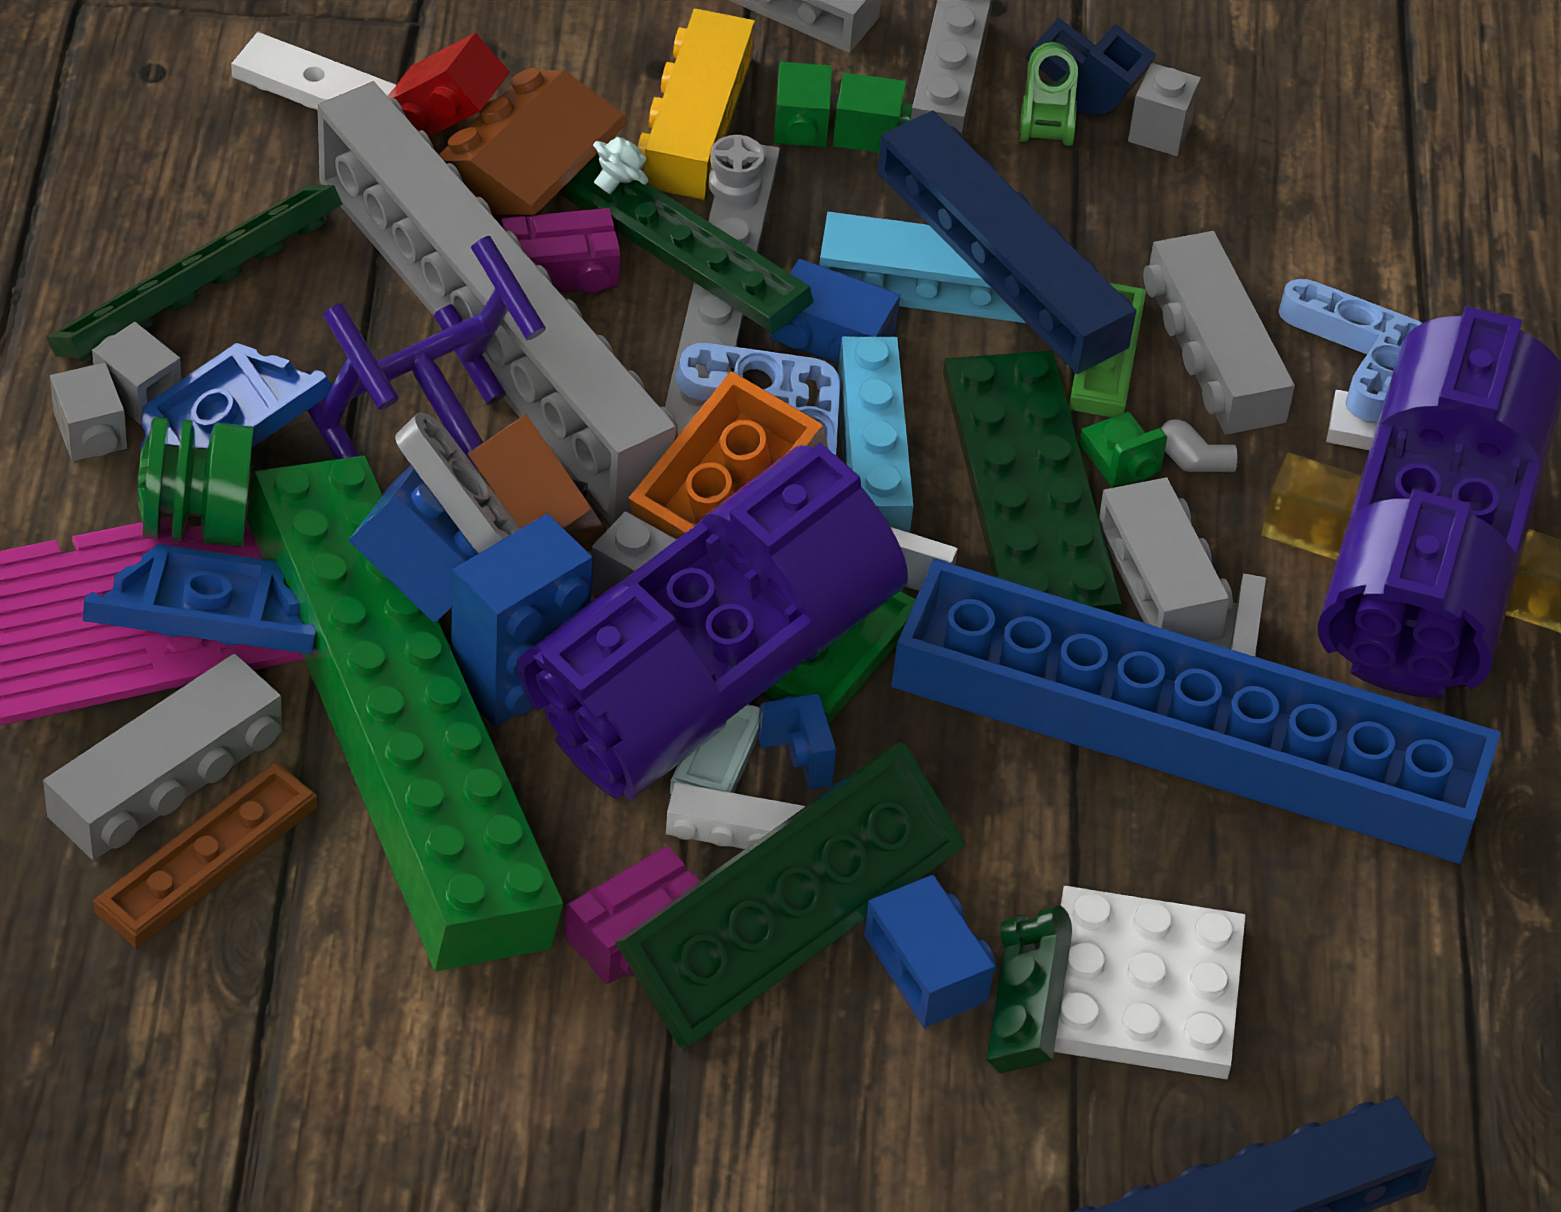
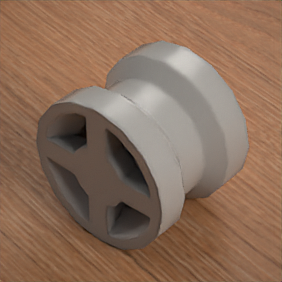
(736, 168)

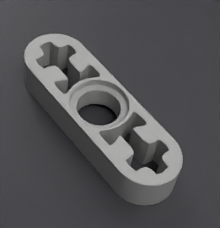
(455, 482)

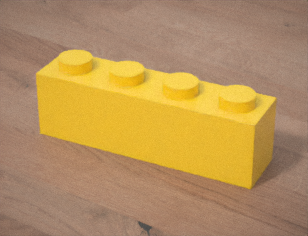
(696, 101)

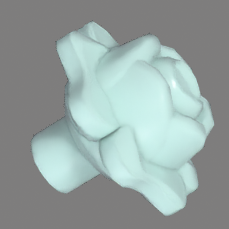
(620, 163)

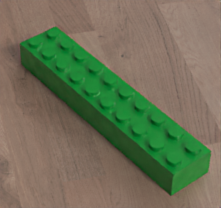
(406, 725)

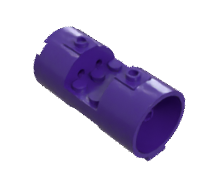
(1444, 505)
(714, 621)

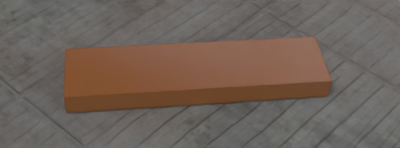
(205, 854)

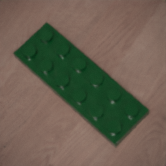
(1029, 476)
(789, 894)

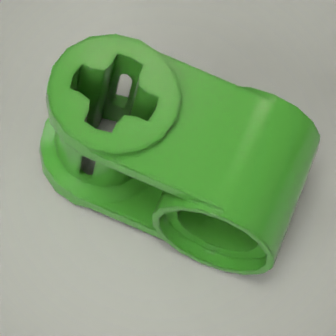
(1049, 99)

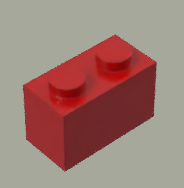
(449, 85)

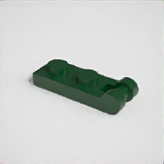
(1030, 989)

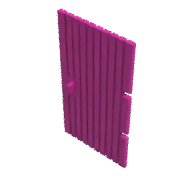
(64, 664)

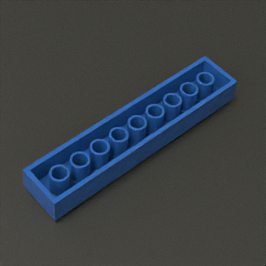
(1195, 710)

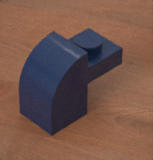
(1104, 69)

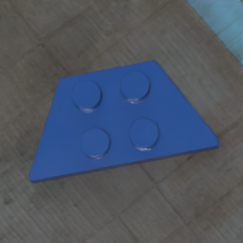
(237, 390)
(205, 598)

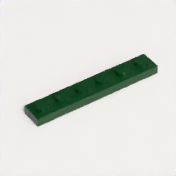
(695, 248)
(212, 263)

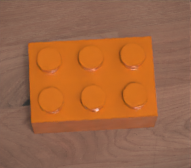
(719, 452)

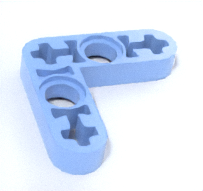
(1379, 335)
(785, 370)

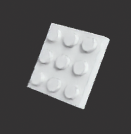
(1150, 982)

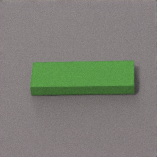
(1105, 386)

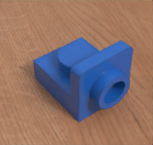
(806, 731)

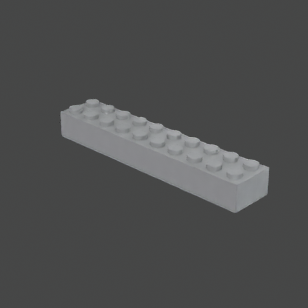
(424, 227)

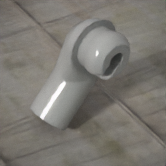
(1193, 453)

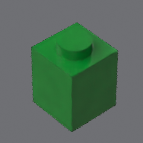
(802, 104)
(867, 110)

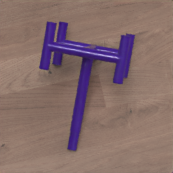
(467, 338)

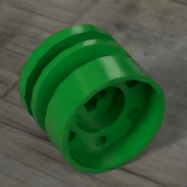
(196, 481)

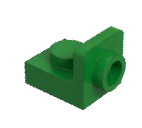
(1123, 449)

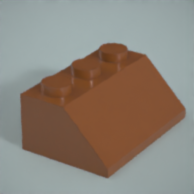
(531, 140)

